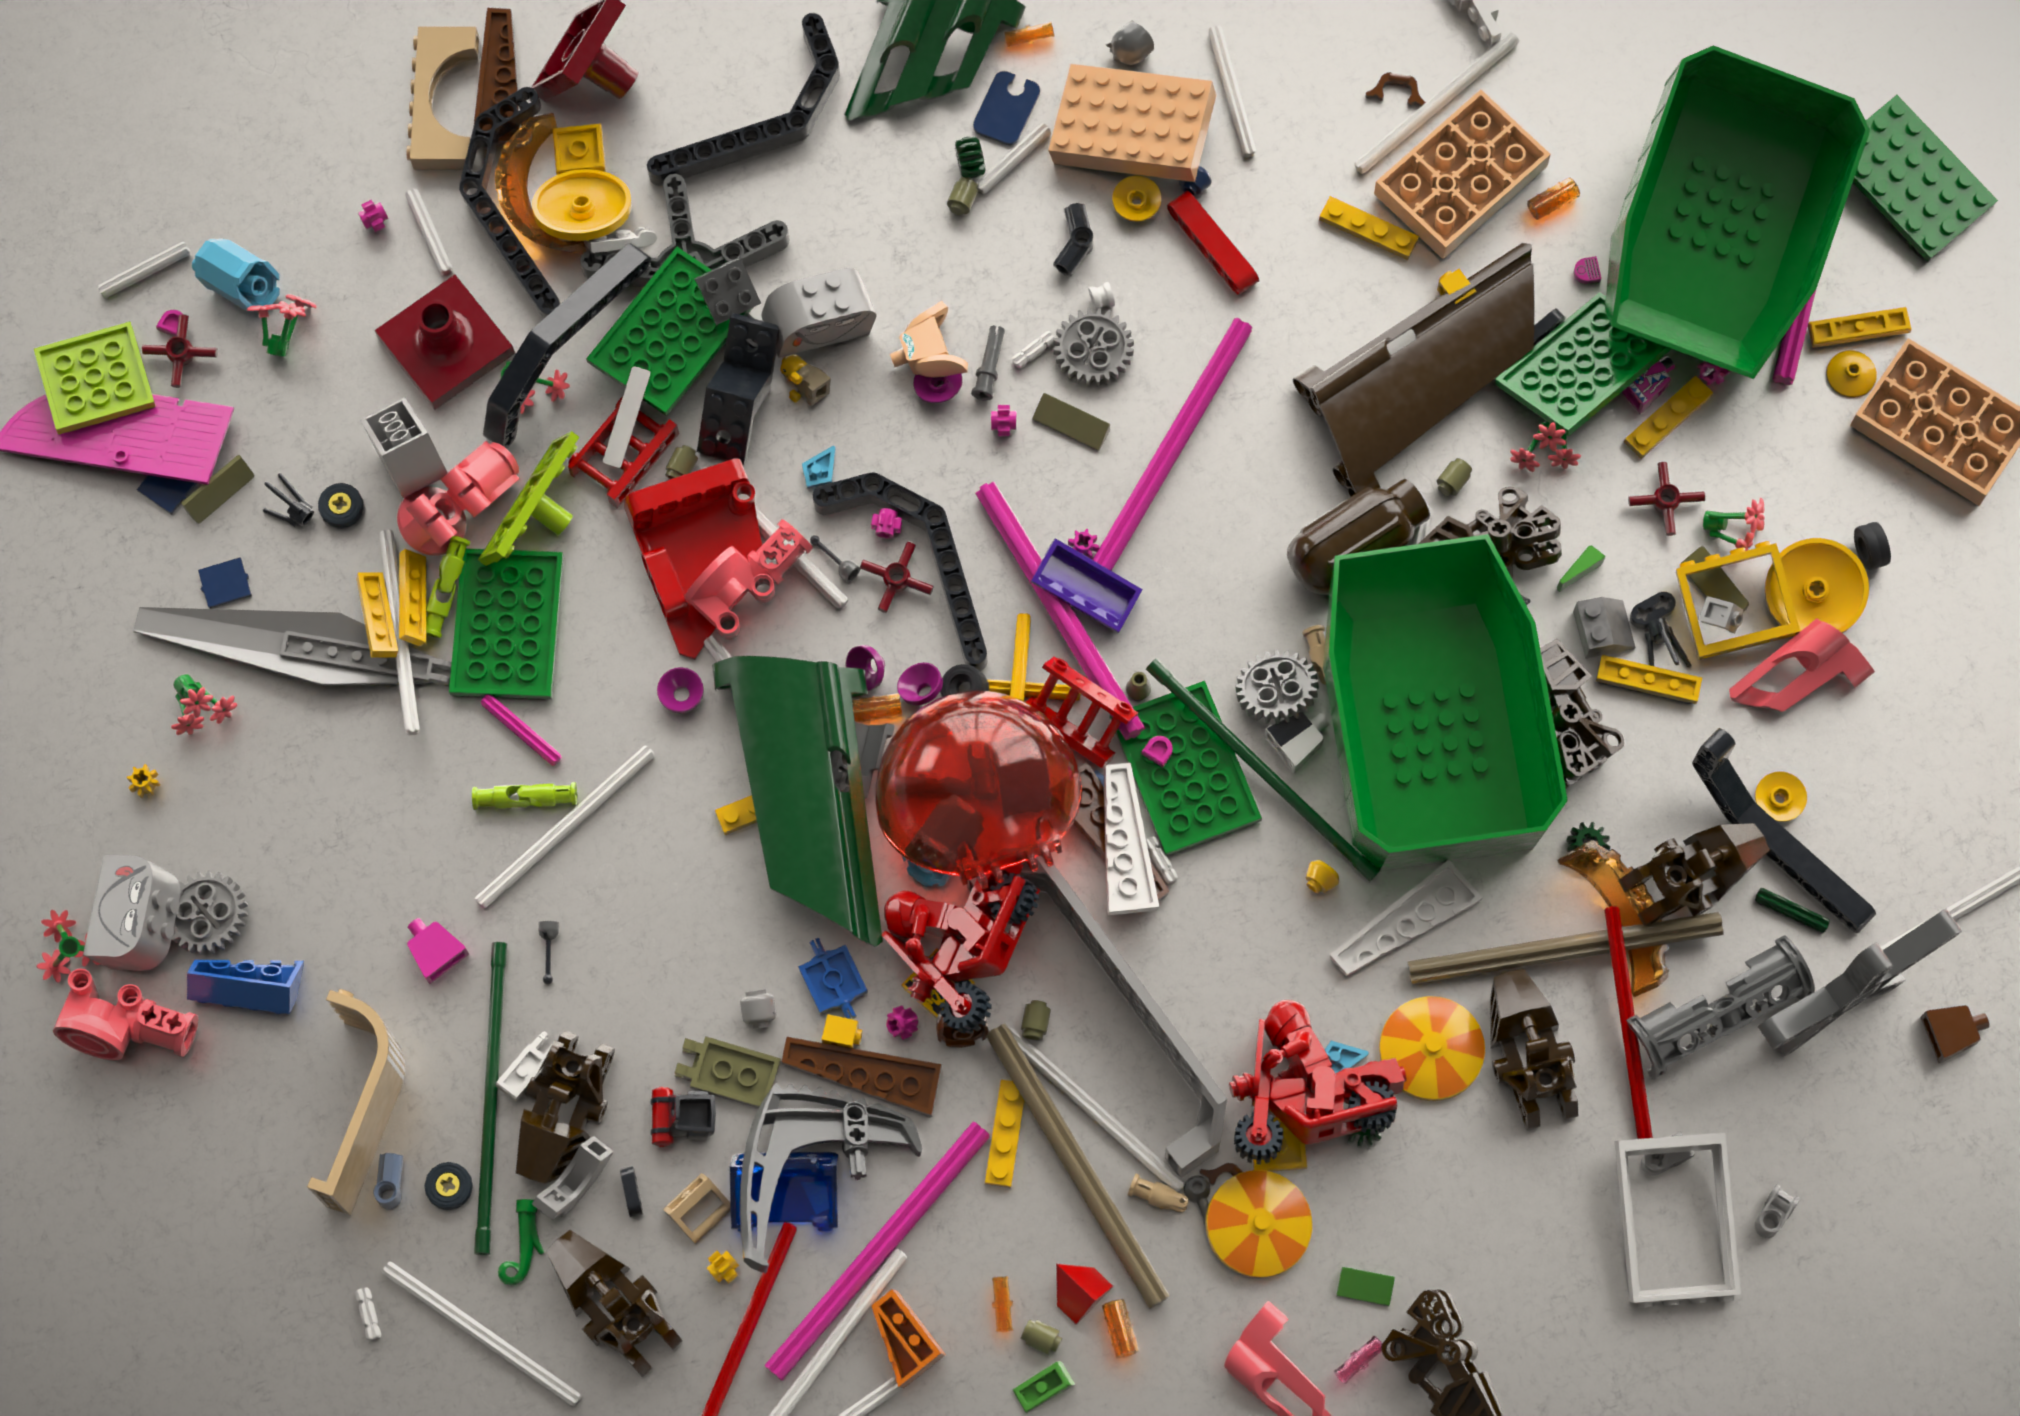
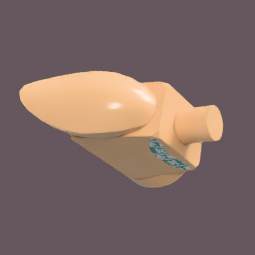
(926, 348)

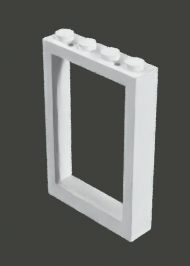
(1697, 1294)

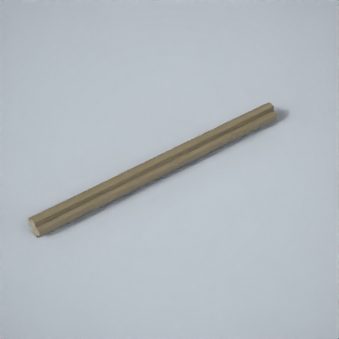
(1562, 948)
(1077, 1166)

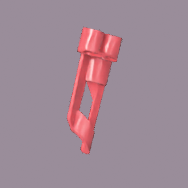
(1821, 652)
(1259, 1363)

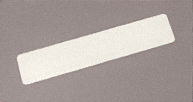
(626, 417)

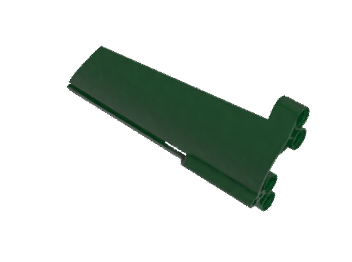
(808, 829)

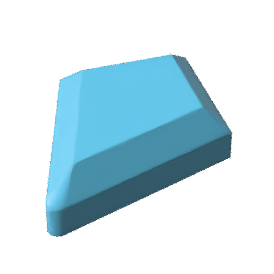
(819, 468)
(1344, 1056)

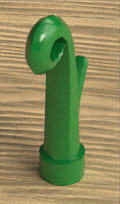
(527, 1238)

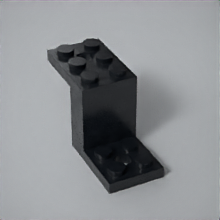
(738, 388)

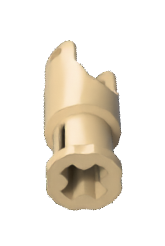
(1316, 642)
(1158, 1194)

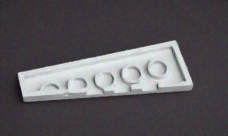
(1128, 864)
(1418, 911)

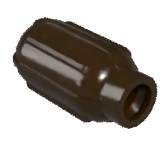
(1360, 524)

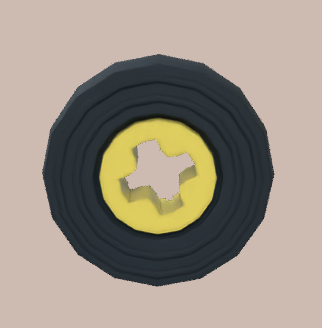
(348, 514)
(452, 1198)

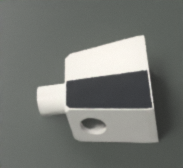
(1297, 739)

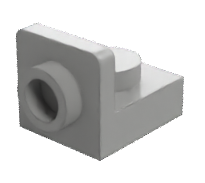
(1721, 614)

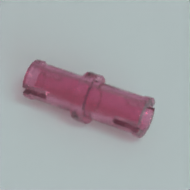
(1359, 1359)

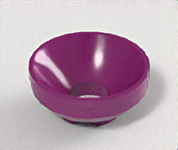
(860, 658)
(915, 679)
(674, 680)

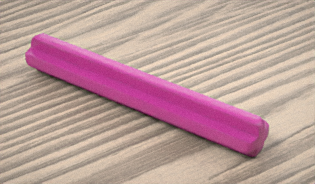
(520, 729)

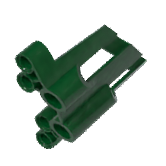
(925, 29)

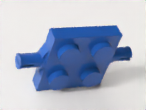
(832, 979)

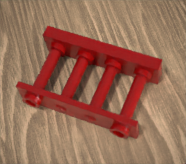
(632, 471)
(1078, 737)

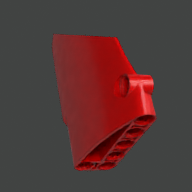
(683, 530)

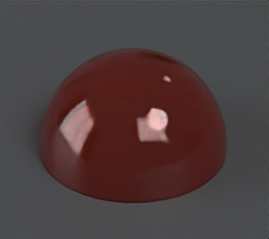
(977, 786)

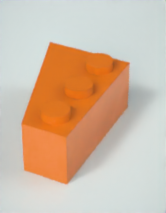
(906, 1338)

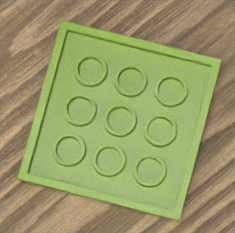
(94, 377)

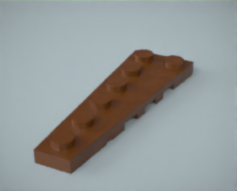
(497, 65)

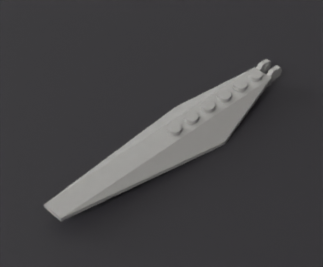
(299, 644)

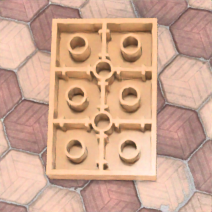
(1132, 122)
(1461, 174)
(1941, 421)

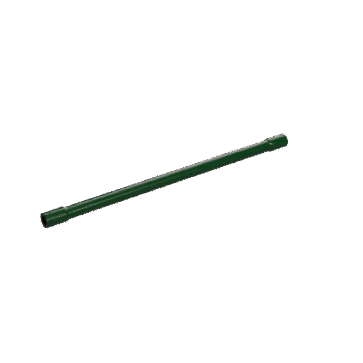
(1167, 679)
(483, 1230)

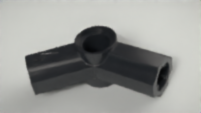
(1078, 228)

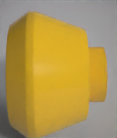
(1321, 877)

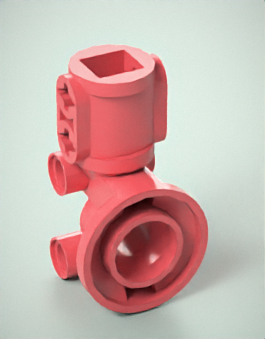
(470, 486)
(733, 575)
(106, 1029)

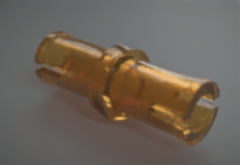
(1029, 34)
(1002, 1304)

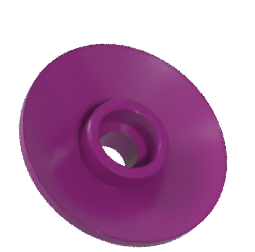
(927, 388)

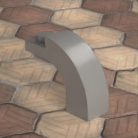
(575, 1180)

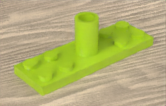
(534, 502)

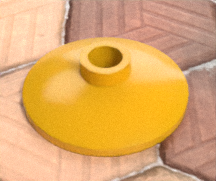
(1139, 189)
(1849, 383)
(1782, 785)

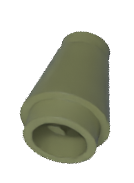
(1138, 691)

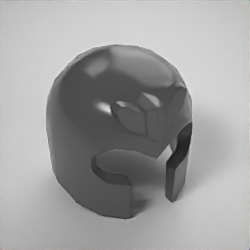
(1131, 44)

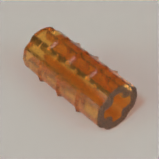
(1553, 198)
(877, 707)
(1120, 1328)

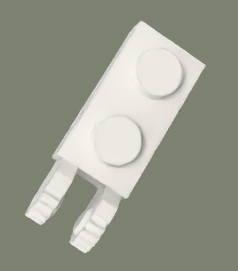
(640, 237)
(517, 1076)

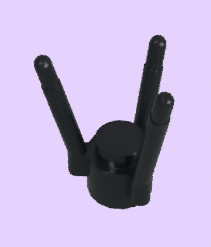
(299, 512)
(1662, 633)

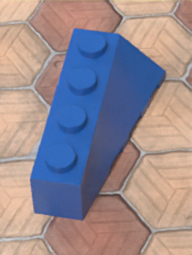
(245, 984)

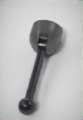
(847, 569)
(548, 930)

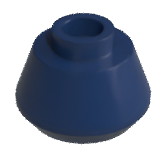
(1202, 182)

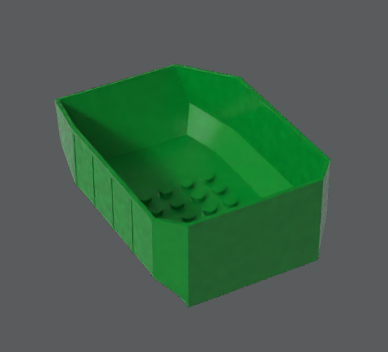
(1731, 208)
(1439, 705)

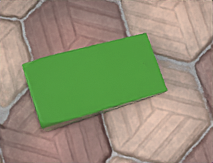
(1586, 563)
(1043, 1386)

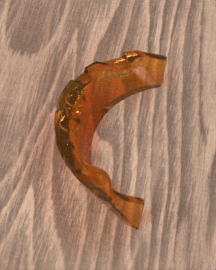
(512, 181)
(1603, 871)

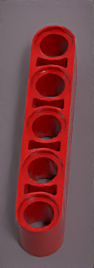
(1213, 243)

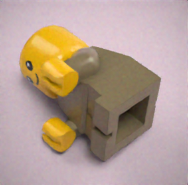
(808, 379)

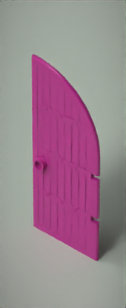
(154, 442)

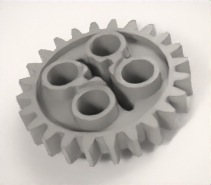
(1073, 339)
(1261, 696)
(224, 895)

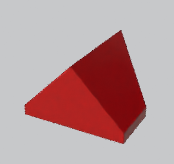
(1079, 1290)

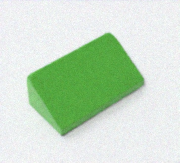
(1365, 1286)

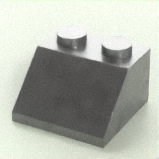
(1603, 626)

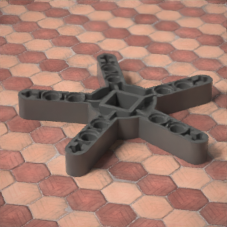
(702, 252)
(1867, 976)

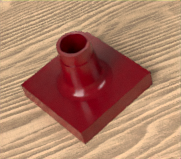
(585, 54)
(444, 342)

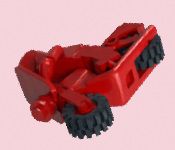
(971, 943)
(1309, 1092)

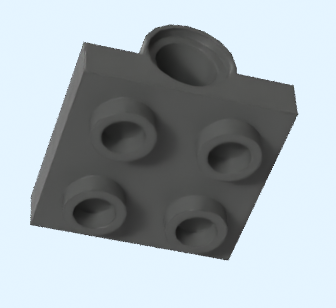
(727, 290)

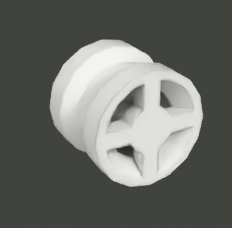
(1101, 296)

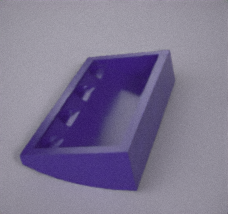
(1086, 585)

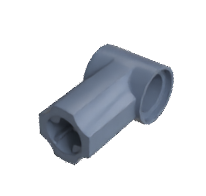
(389, 1178)

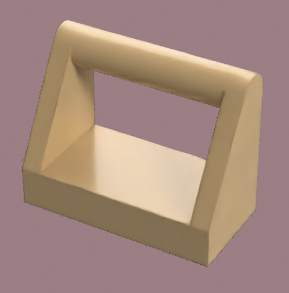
(688, 1198)

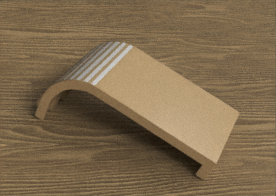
(372, 1109)

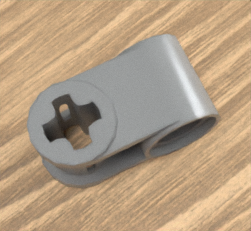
(1667, 1160)
(1778, 1209)

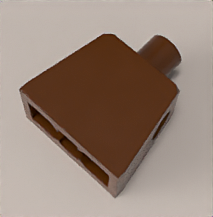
(1953, 1030)

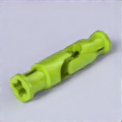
(449, 570)
(536, 795)

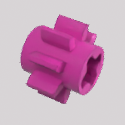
(373, 215)
(1709, 375)
(1003, 420)
(886, 523)
(1084, 538)
(902, 1022)

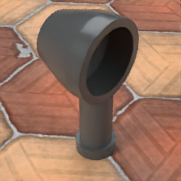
(1200, 1196)

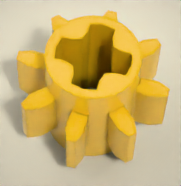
(140, 775)
(722, 1266)

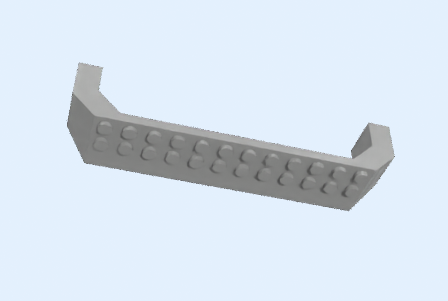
(1203, 1139)

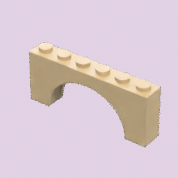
(436, 54)

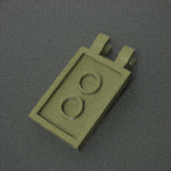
(729, 1071)

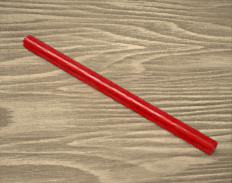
(1626, 1011)
(749, 1320)

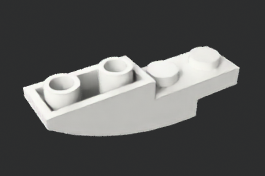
(1484, 14)

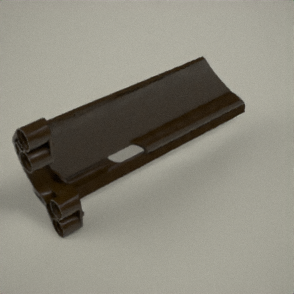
(1388, 401)

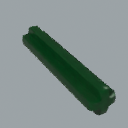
(1792, 910)

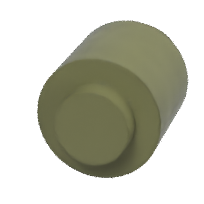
(962, 196)
(681, 462)
(1454, 477)
(1035, 1020)
(1041, 1337)

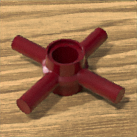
(178, 342)
(1666, 507)
(896, 568)

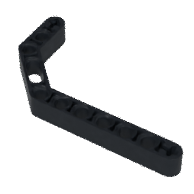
(760, 130)
(481, 198)
(551, 334)
(934, 531)
(1785, 850)

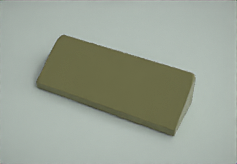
(1071, 421)
(219, 490)
(1716, 582)

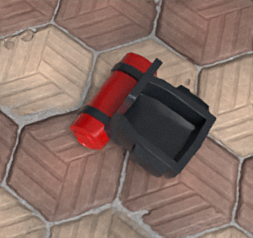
(681, 1115)

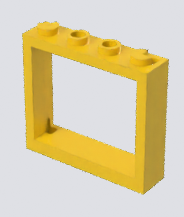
(1748, 640)

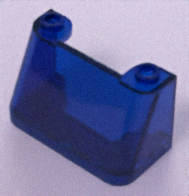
(803, 1192)

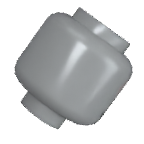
(758, 1008)

